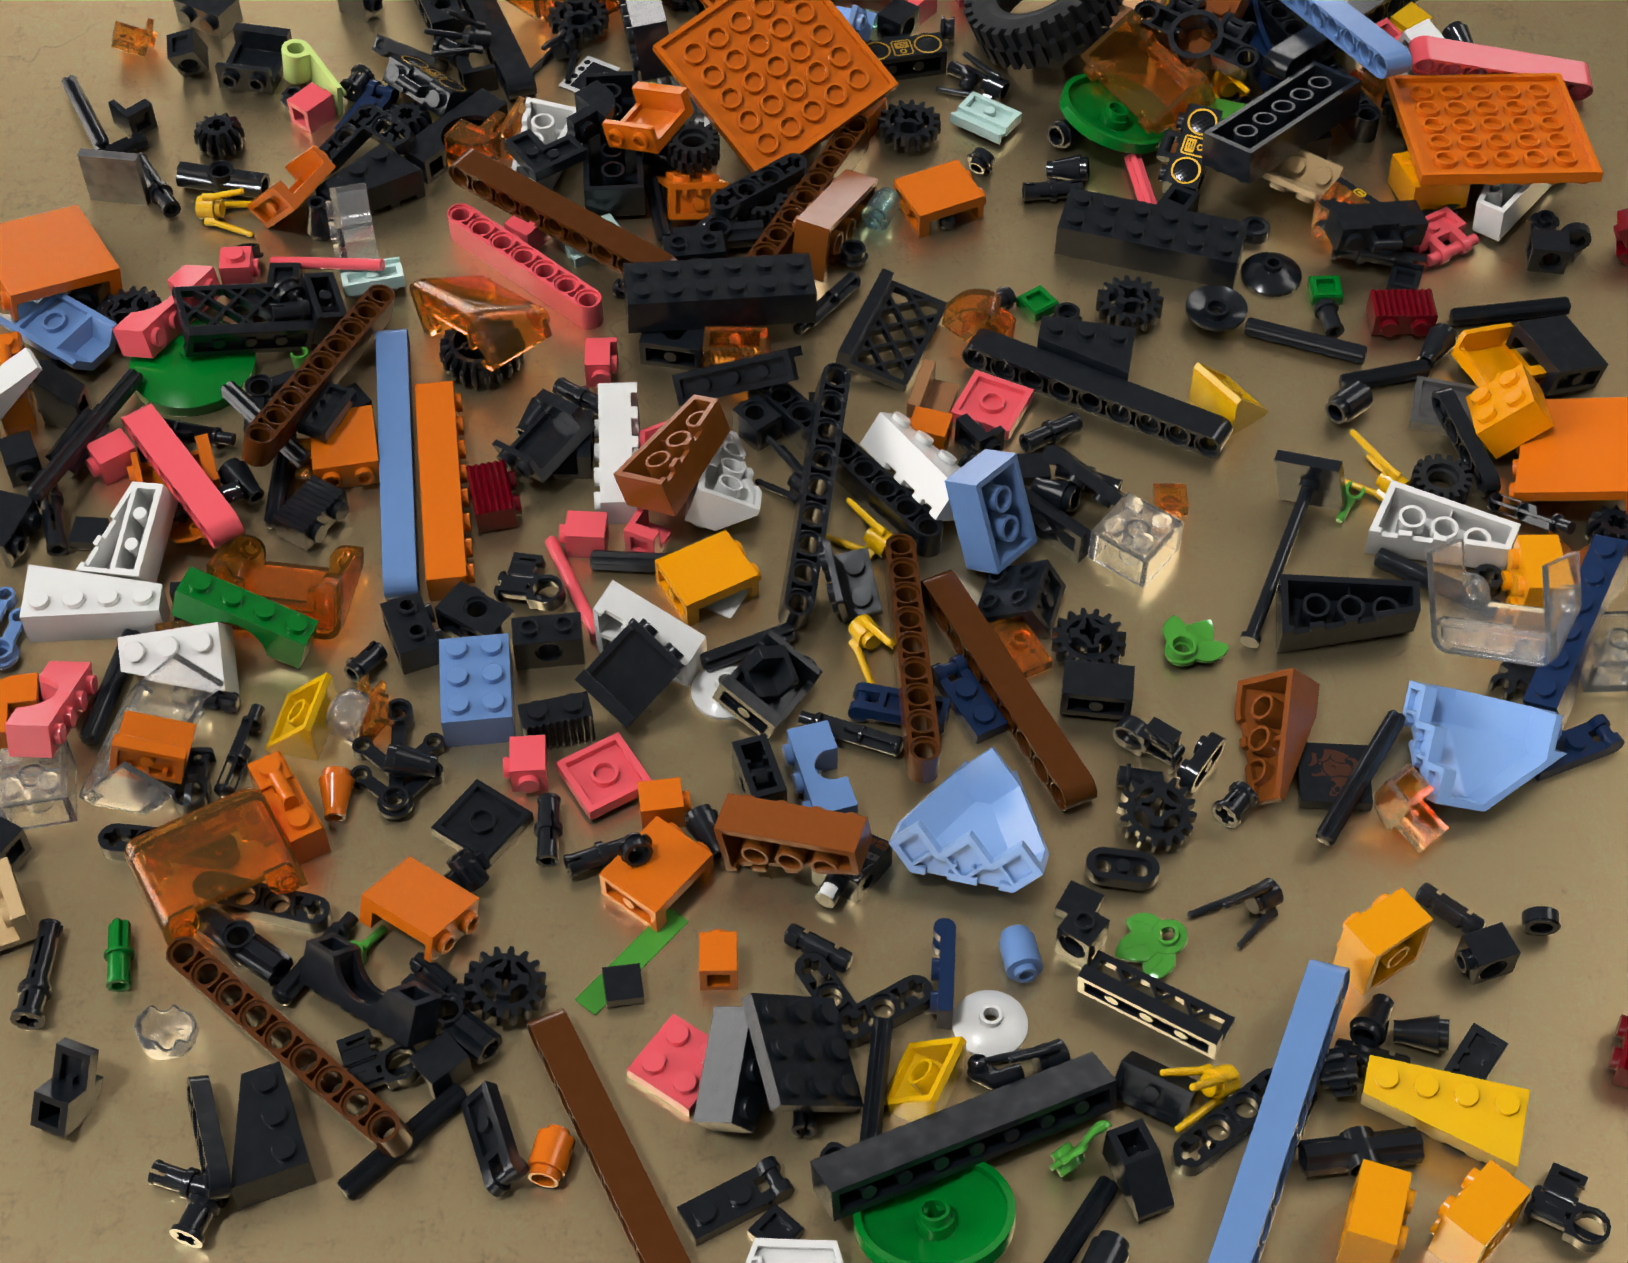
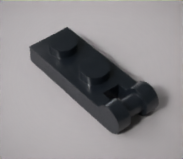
(1083, 475)
(493, 1139)
(734, 1201)

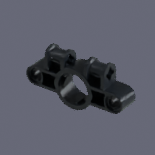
(1225, 53)

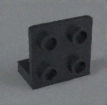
(853, 582)
(1025, 591)

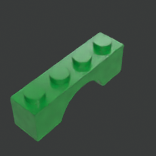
(281, 630)

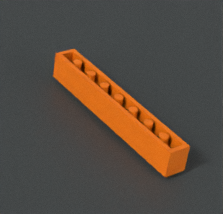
(441, 488)

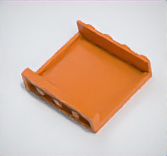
(52, 256)
(1578, 456)

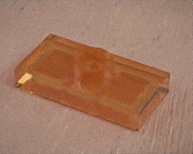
(1022, 645)

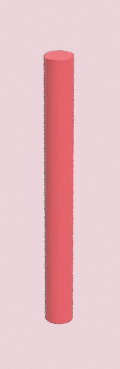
(327, 263)
(572, 584)

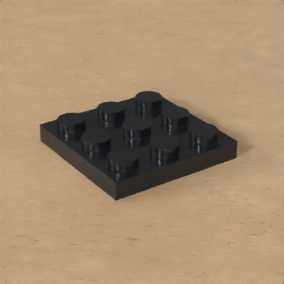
(802, 1053)

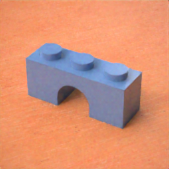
(811, 752)

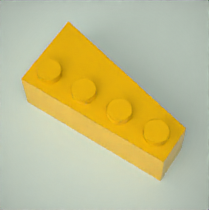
(1451, 1108)

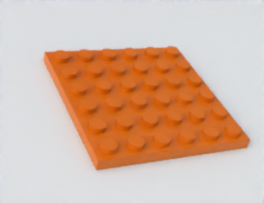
(775, 73)
(1492, 129)

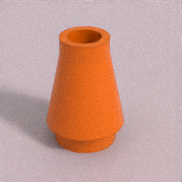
(336, 789)

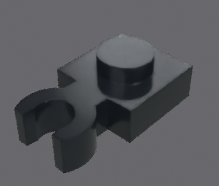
(1512, 676)

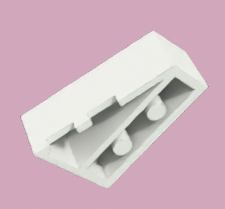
(136, 535)
(620, 605)

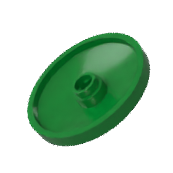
(1104, 118)
(190, 384)
(947, 1221)

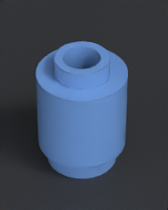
(1020, 953)

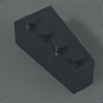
(1342, 610)

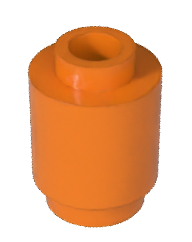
(550, 1156)

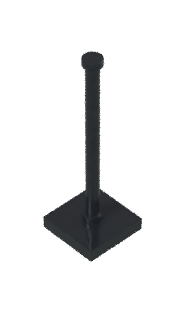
(1306, 482)

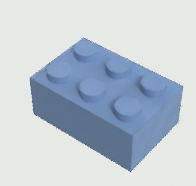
(991, 511)
(476, 690)

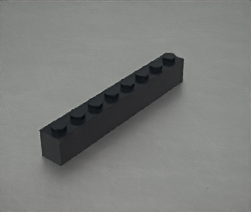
(963, 1135)

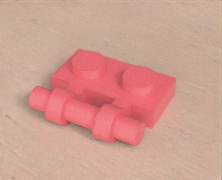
(1445, 226)

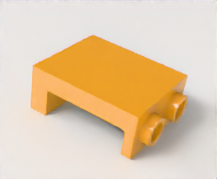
(1486, 357)
(705, 574)

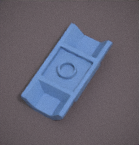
(64, 330)

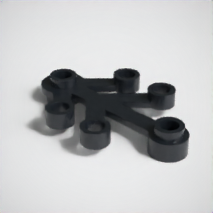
(396, 791)

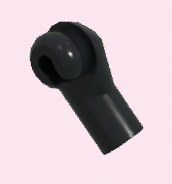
(991, 1077)

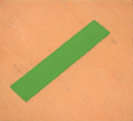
(639, 951)

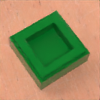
(1325, 287)
(1037, 303)

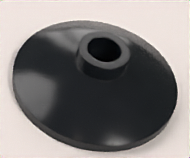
(1271, 274)
(1216, 308)

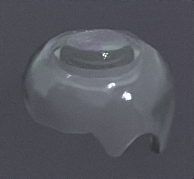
(346, 714)
(166, 1033)

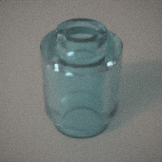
(881, 209)

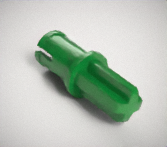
(119, 956)

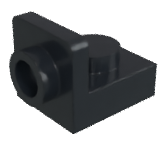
(973, 435)

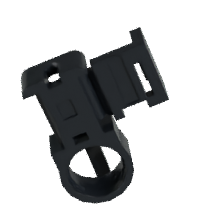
(523, 576)
(1152, 738)
(194, 779)
(364, 1066)
(1558, 1202)

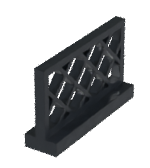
(870, 316)
(242, 337)

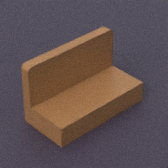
(931, 392)

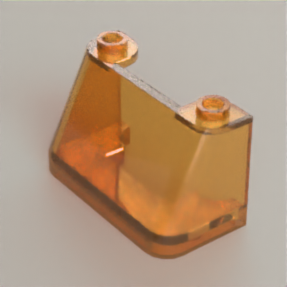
(1145, 75)
(485, 312)
(310, 590)
(210, 859)

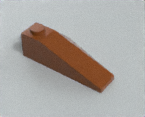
(1275, 724)

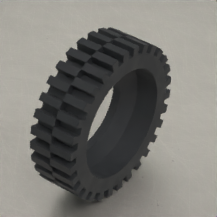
(1037, 34)

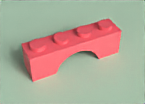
(151, 330)
(43, 727)

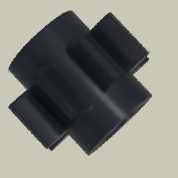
(468, 869)
(1342, 1072)

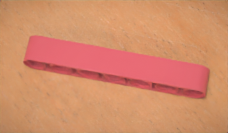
(1447, 56)
(525, 266)
(183, 476)

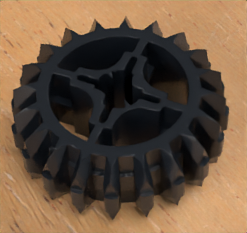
(466, 365)

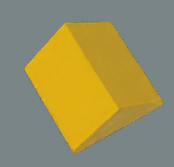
(1223, 396)
(302, 720)
(925, 1077)

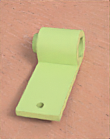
(304, 65)

